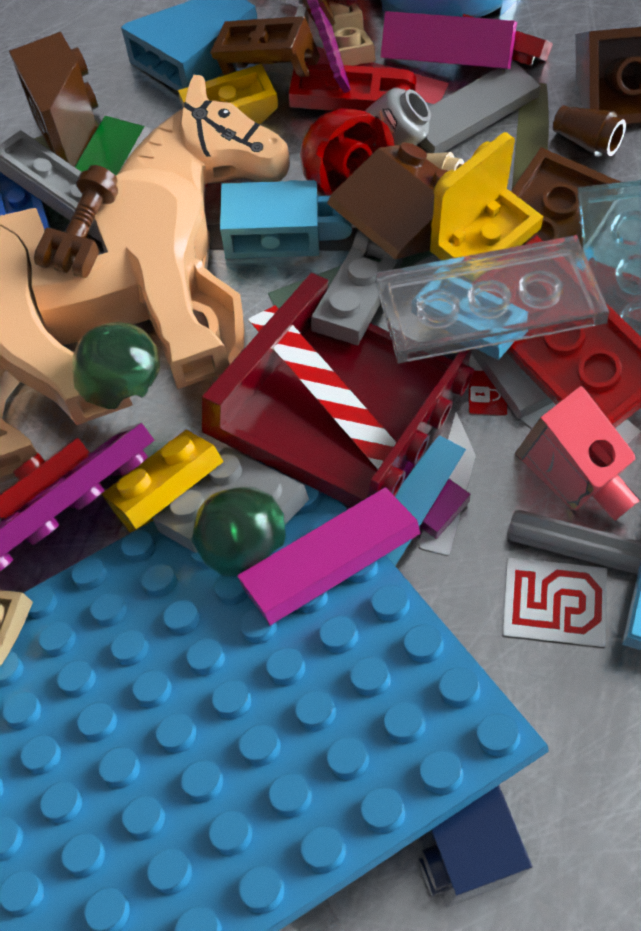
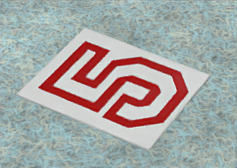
(555, 602)

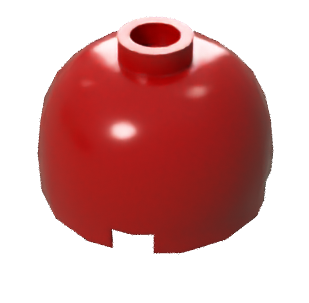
(340, 145)

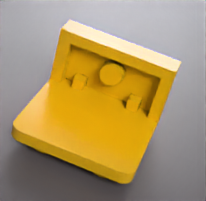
(475, 207)

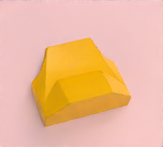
(245, 89)

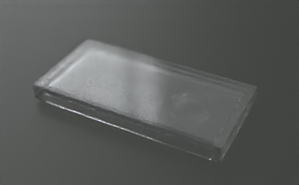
(490, 298)

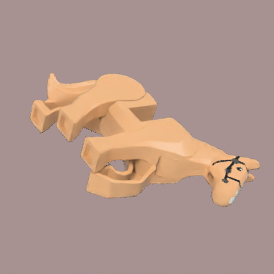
(150, 265)

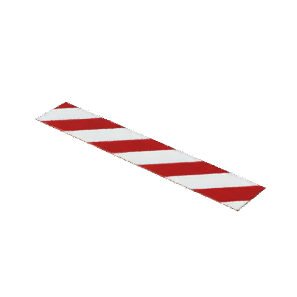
(330, 391)

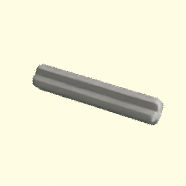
(575, 541)

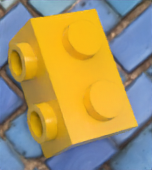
(161, 479)

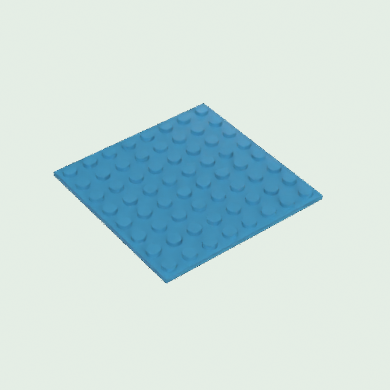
(222, 768)

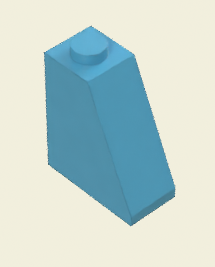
(180, 38)

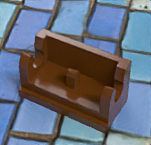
(266, 43)

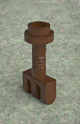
(72, 246)

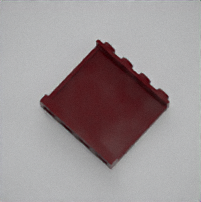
(278, 421)

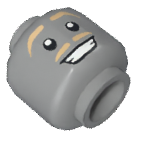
(404, 114)

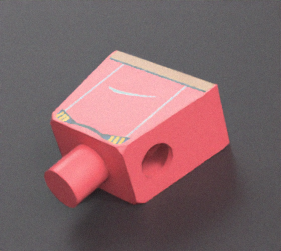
(580, 455)

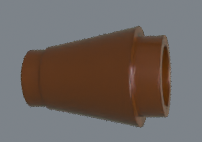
(591, 129)

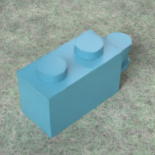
(277, 219)

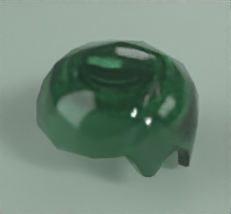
(114, 364)
(238, 529)

